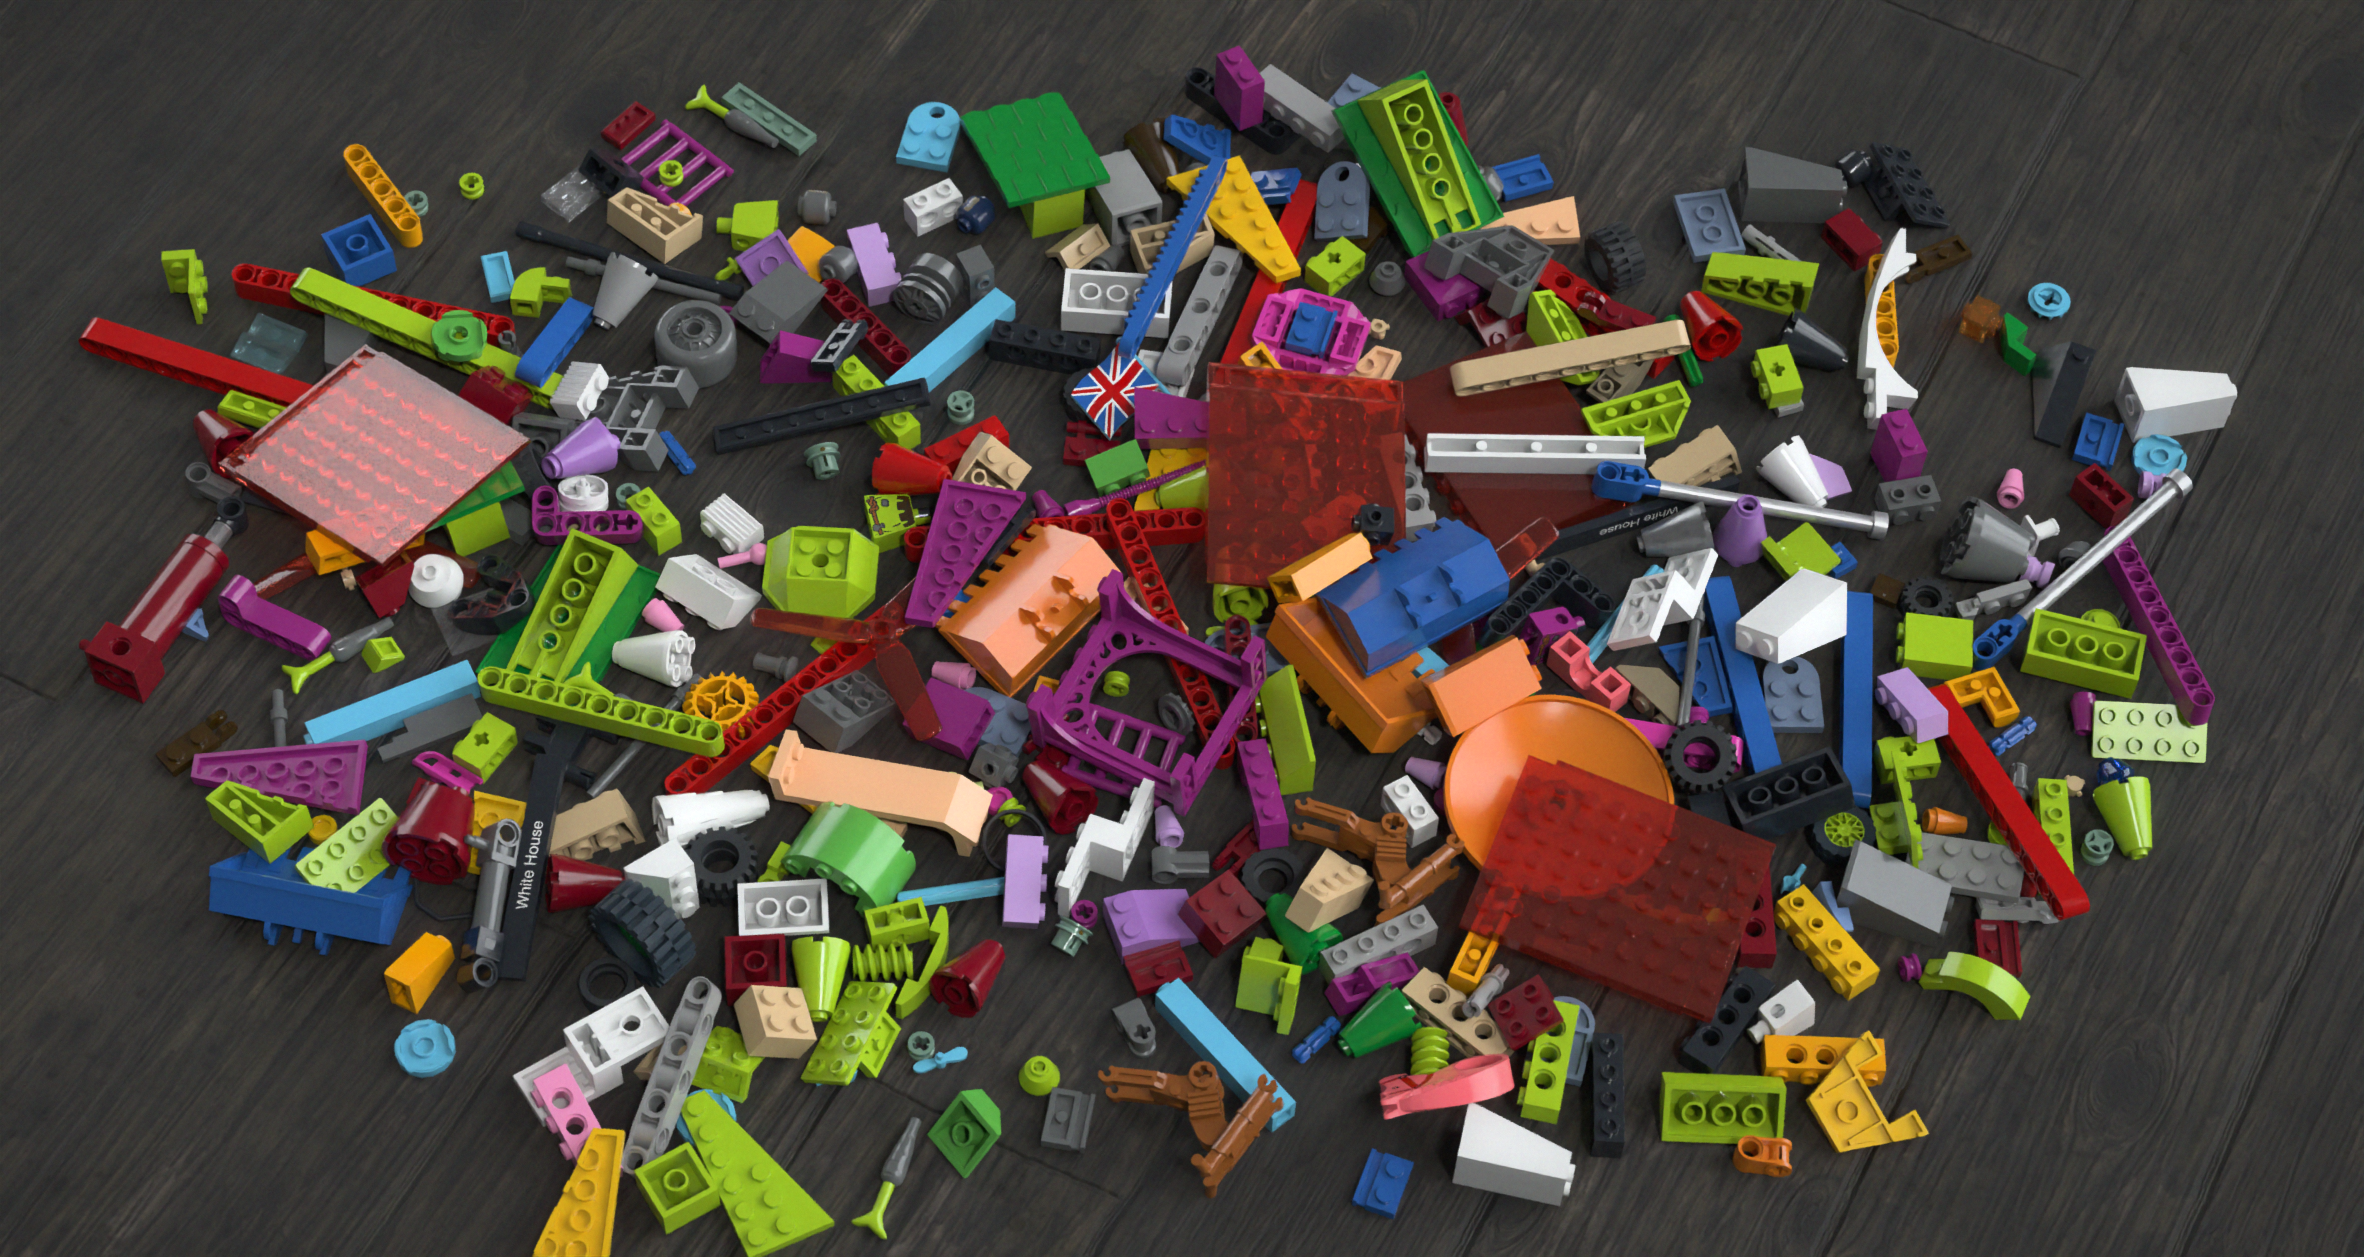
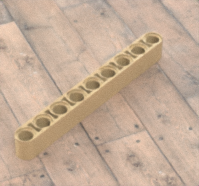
(1569, 358)

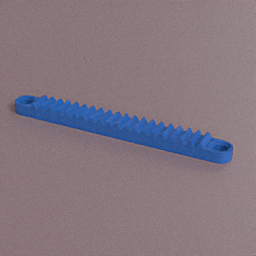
(1171, 256)

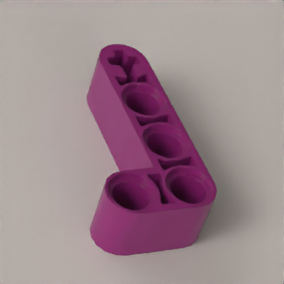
(587, 519)
(270, 622)

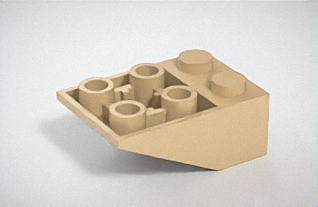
(991, 464)

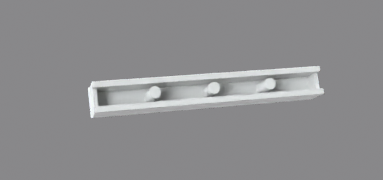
(1529, 453)

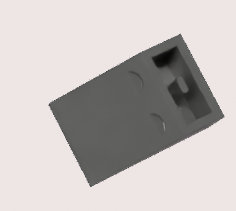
(843, 710)

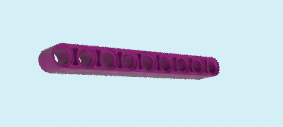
(2163, 635)

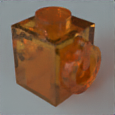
(1980, 319)

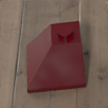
(387, 585)

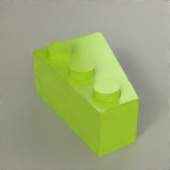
(257, 820)

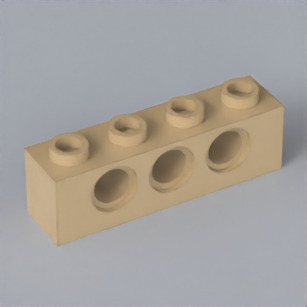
(1463, 1034)

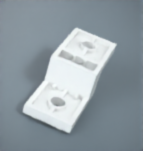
(1662, 599)
(1104, 847)
(599, 1048)

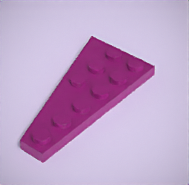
(960, 535)
(308, 774)

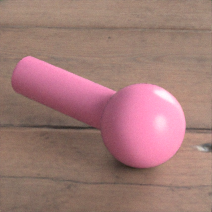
(756, 555)

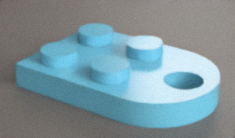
(929, 140)

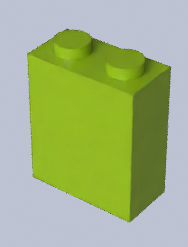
(1935, 646)

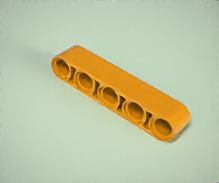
(383, 196)
(1886, 311)

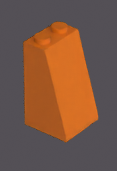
(1482, 685)

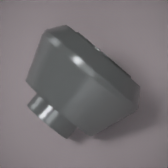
(1387, 279)
(2072, 553)

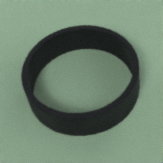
(1003, 813)

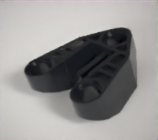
(502, 607)

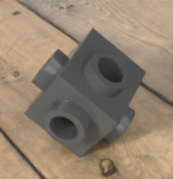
(994, 765)

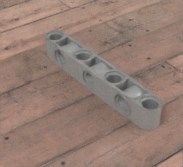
(1199, 315)
(672, 1074)

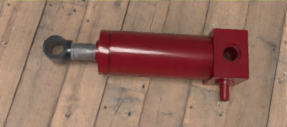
(130, 654)

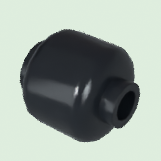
(1855, 167)

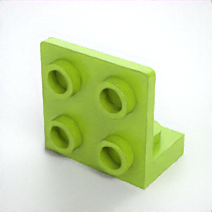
(185, 275)
(1800, 551)
(1269, 989)
(726, 1065)

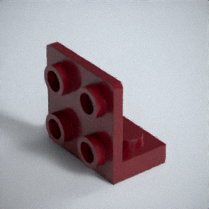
(1490, 325)
(1526, 1012)

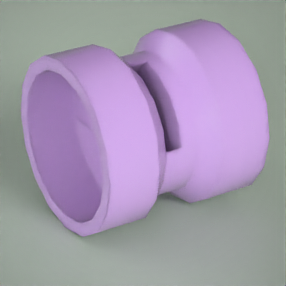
(2149, 484)
(2038, 572)

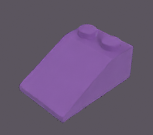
(1146, 920)

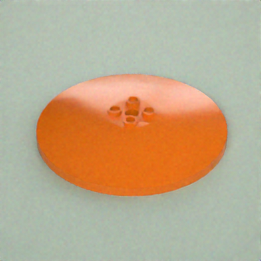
(1551, 728)

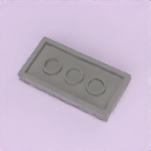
(1972, 867)

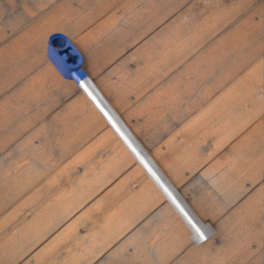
(1630, 482)
(2175, 485)

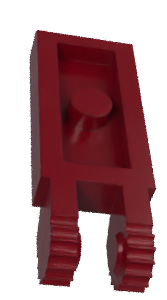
(1613, 314)
(1239, 848)

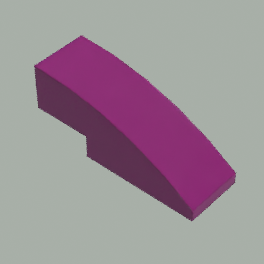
(1354, 990)

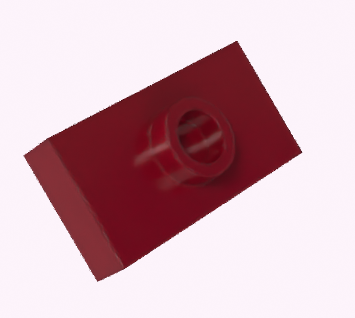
(628, 125)

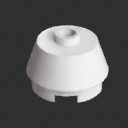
(435, 581)

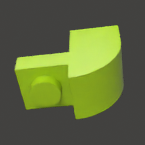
(535, 287)

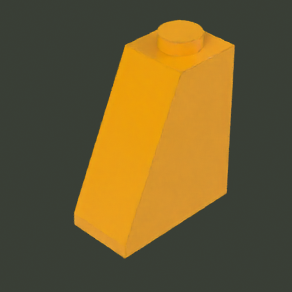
(419, 971)

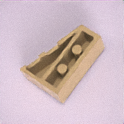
(1699, 460)

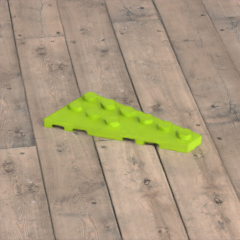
(754, 1190)

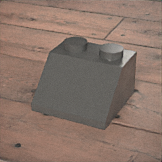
(543, 430)

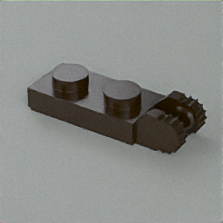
(1938, 258)
(201, 739)

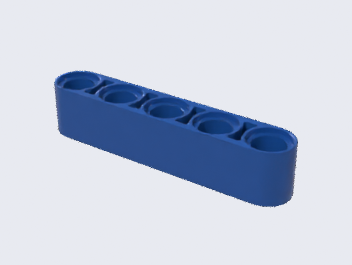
(554, 342)

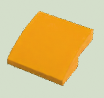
(809, 249)

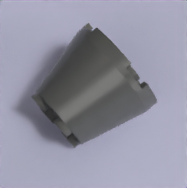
(1984, 545)

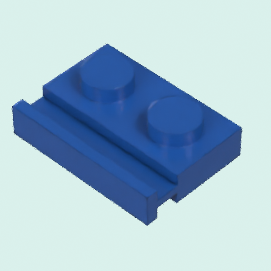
(1523, 177)
(1276, 185)
(1311, 330)
(2098, 441)
(1382, 1183)

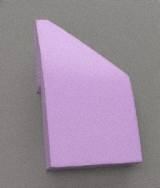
(1832, 477)

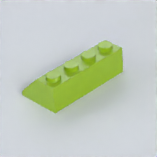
(2083, 653)
(1286, 732)
(1720, 1107)

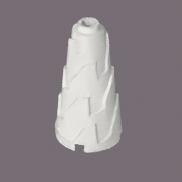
(691, 813)

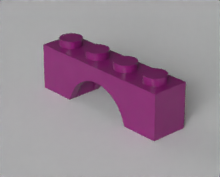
(1266, 801)

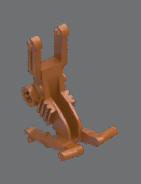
(1397, 884)
(1204, 1102)

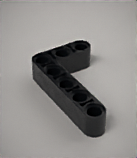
(1270, 134)
(1554, 580)

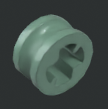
(420, 197)
(623, 490)
(924, 1039)

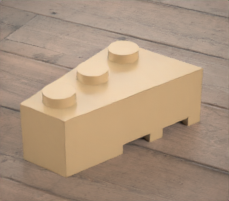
(653, 226)
(1148, 240)

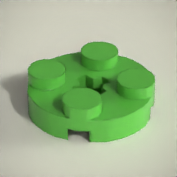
(454, 349)

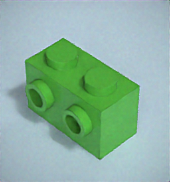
(1118, 468)

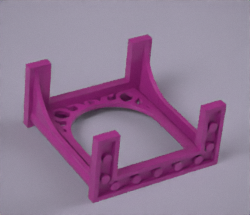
(1126, 617)

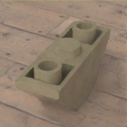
(1619, 381)
(1652, 693)

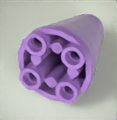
(583, 452)
(1741, 532)

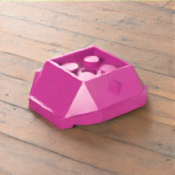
(1343, 346)

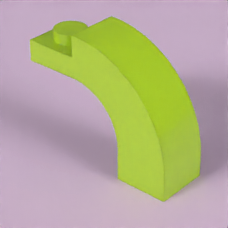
(1979, 978)

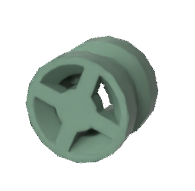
(965, 402)
(2099, 840)

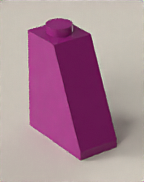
(789, 360)

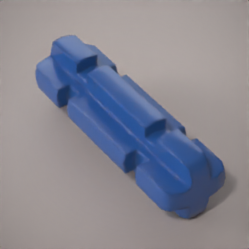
(677, 454)
(2012, 735)
(1316, 1039)

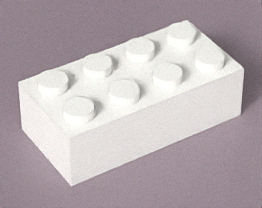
(1102, 301)

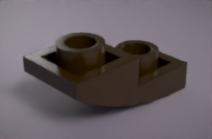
(1377, 226)

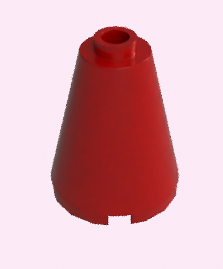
(1710, 327)
(907, 472)

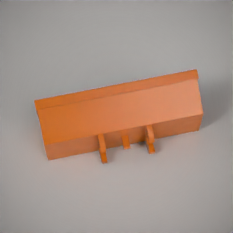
(1028, 606)
(1379, 709)

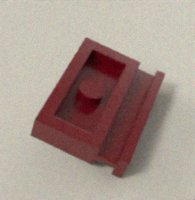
(1998, 944)
(1157, 966)

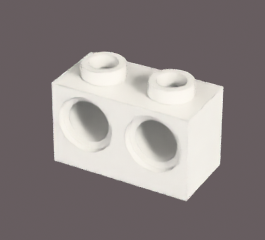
(932, 207)
(1406, 799)

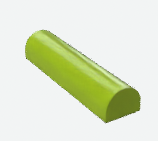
(248, 409)

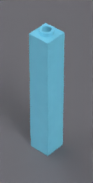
(957, 341)
(388, 709)
(1218, 1046)

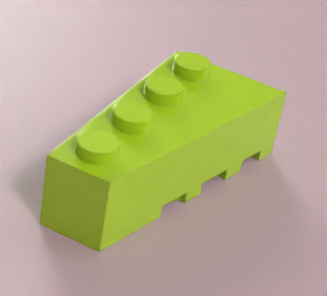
(1761, 281)

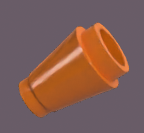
(1942, 822)

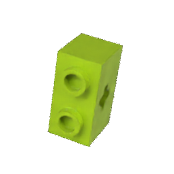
(1334, 267)
(1777, 376)
(660, 526)
(485, 746)
(1920, 759)
(897, 923)

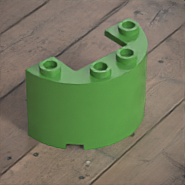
(853, 852)

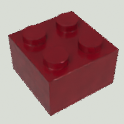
(496, 394)
(1222, 913)
(754, 961)

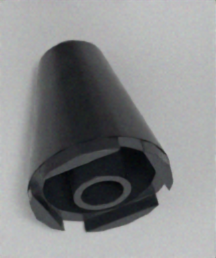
(1811, 343)

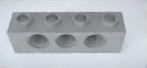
(1416, 497)
(1402, 934)

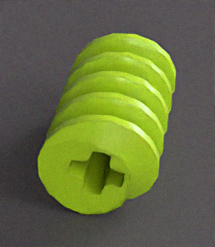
(882, 962)
(1429, 1050)

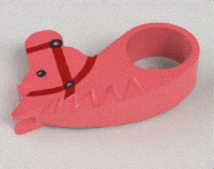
(1455, 1085)

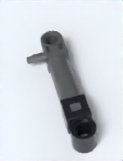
(484, 941)

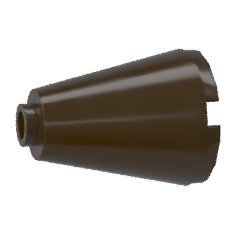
(1153, 153)

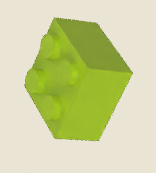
(677, 1187)

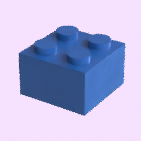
(359, 251)

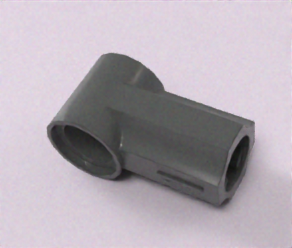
(210, 485)
(1170, 865)

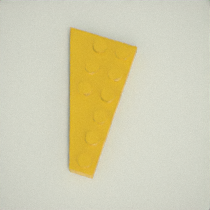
(1245, 219)
(587, 1207)

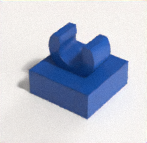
(1847, 563)

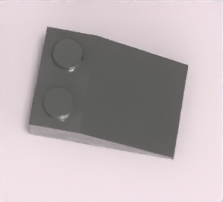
(778, 302)

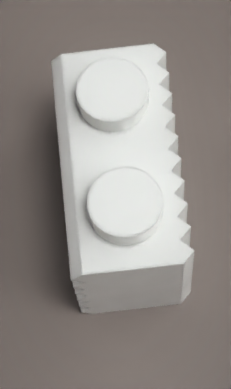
(579, 390)
(731, 525)

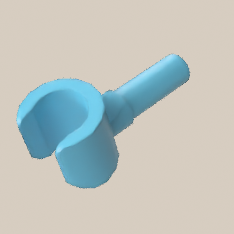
(1793, 882)

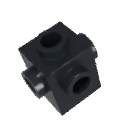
(1374, 523)

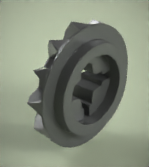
(1175, 714)

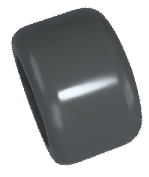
(697, 337)

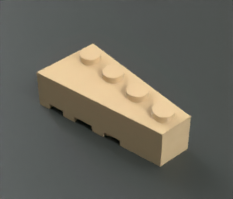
(595, 826)
(1328, 892)

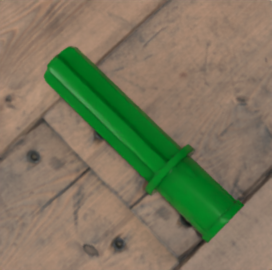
(1688, 361)

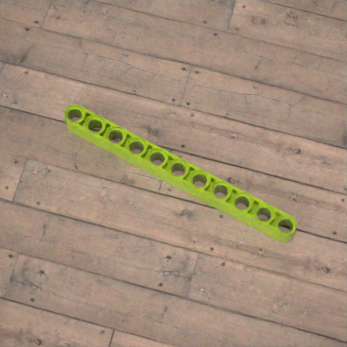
(402, 326)

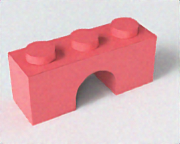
(1572, 663)

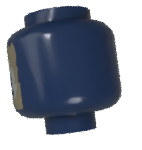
(975, 214)

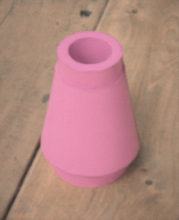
(2011, 489)
(661, 616)
(955, 674)

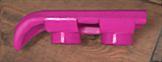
(441, 771)

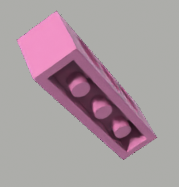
(561, 1084)

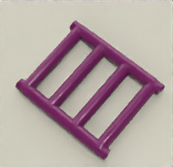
(685, 142)
(1120, 721)

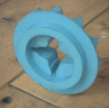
(2041, 293)

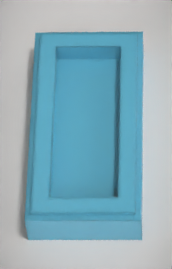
(498, 276)

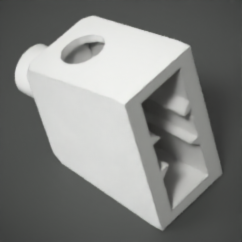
(1784, 1013)

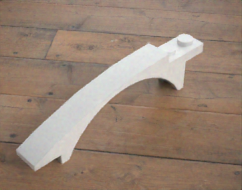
(1882, 382)

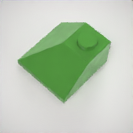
(967, 1130)

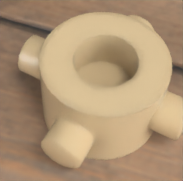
(1378, 329)
(348, 578)
(2074, 785)

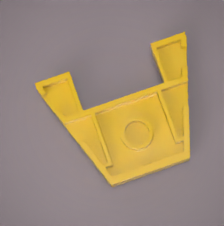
(1162, 462)
(1849, 1110)

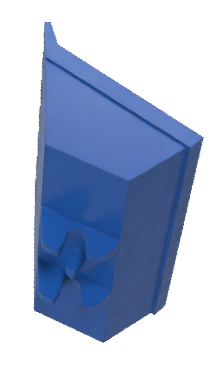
(1415, 594)
(281, 897)

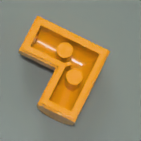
(1990, 691)

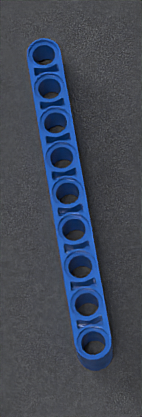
(1741, 678)
(1856, 696)

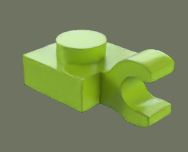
(775, 868)

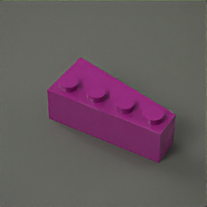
(1168, 421)

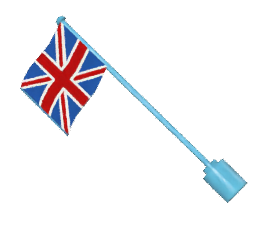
(1109, 390)

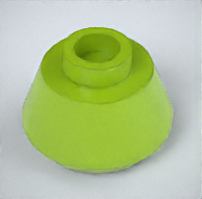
(1039, 1076)

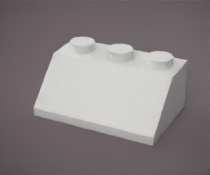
(706, 591)
(669, 875)
(783, 907)

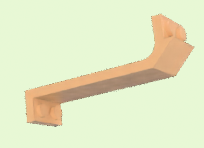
(881, 789)

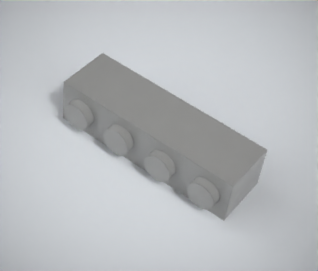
(1300, 109)

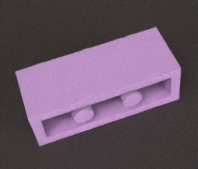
(874, 263)
(1912, 705)
(1024, 881)

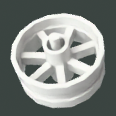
(583, 494)

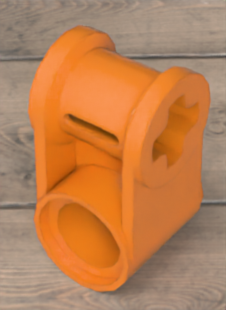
(1766, 1156)

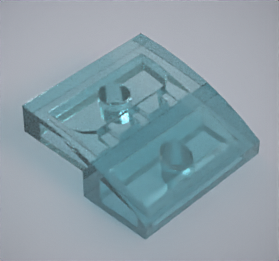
(269, 344)

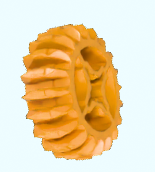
(715, 693)

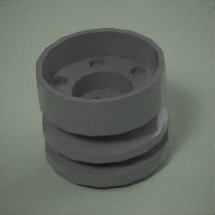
(928, 289)

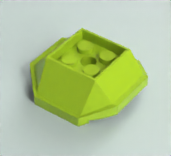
(838, 589)

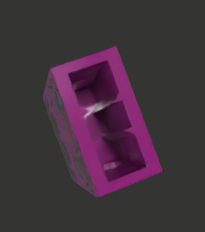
(1545, 629)

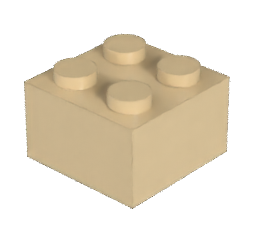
(775, 1022)

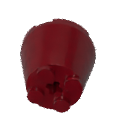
(432, 834)

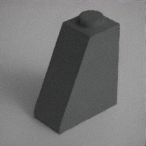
(343, 341)

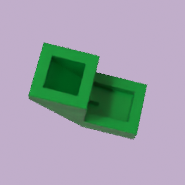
(2015, 354)

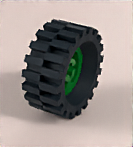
(643, 932)

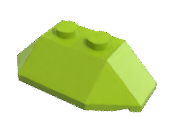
(1553, 322)
(1646, 414)

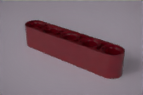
(879, 341)
(1232, 646)

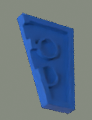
(1197, 140)
(1709, 681)

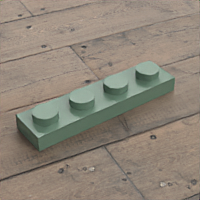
(771, 119)

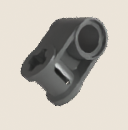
(1136, 1027)

